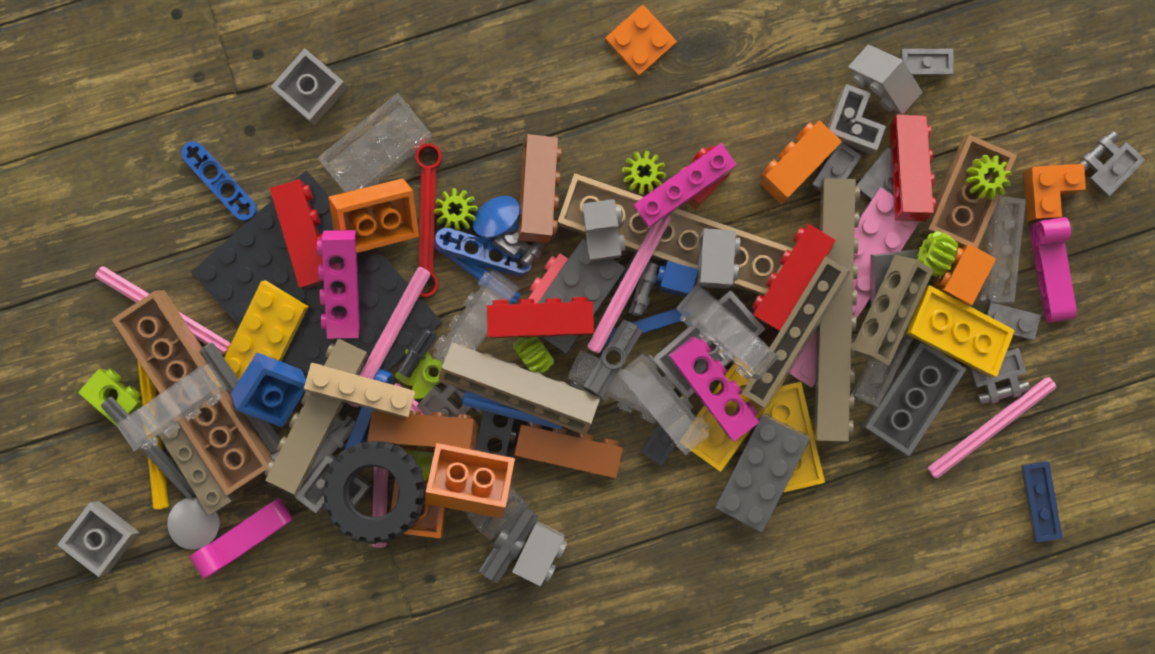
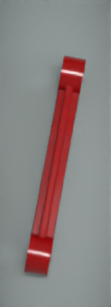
(427, 214)

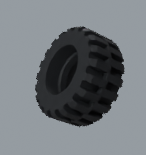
(338, 499)

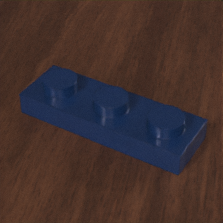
(1041, 501)

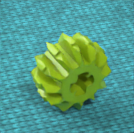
(642, 164)
(991, 167)
(458, 201)
(938, 252)
(533, 354)

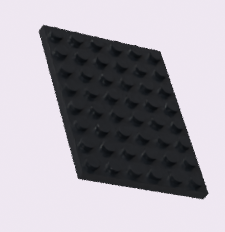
(261, 254)

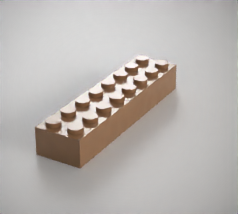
(168, 355)

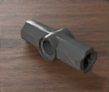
(620, 344)
(508, 545)

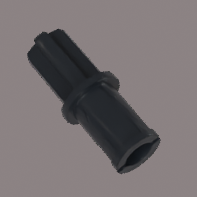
(416, 352)

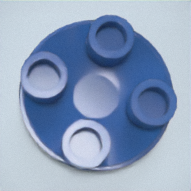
(497, 217)

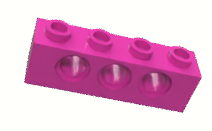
(684, 185)
(343, 245)
(744, 416)

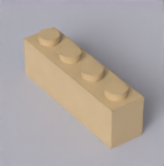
(359, 390)

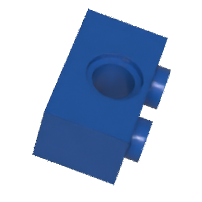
(676, 279)

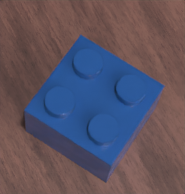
(269, 389)

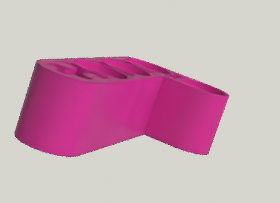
(1053, 269)
(241, 539)

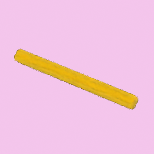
(157, 477)

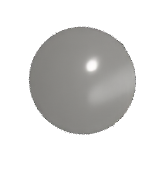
(191, 525)

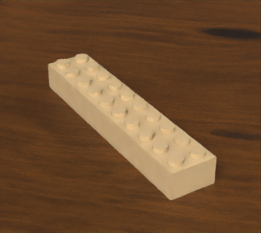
(680, 240)

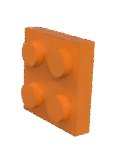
(640, 40)

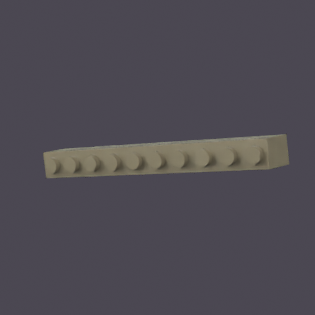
(835, 329)

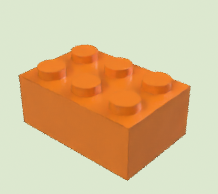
(798, 161)
(377, 214)
(469, 480)

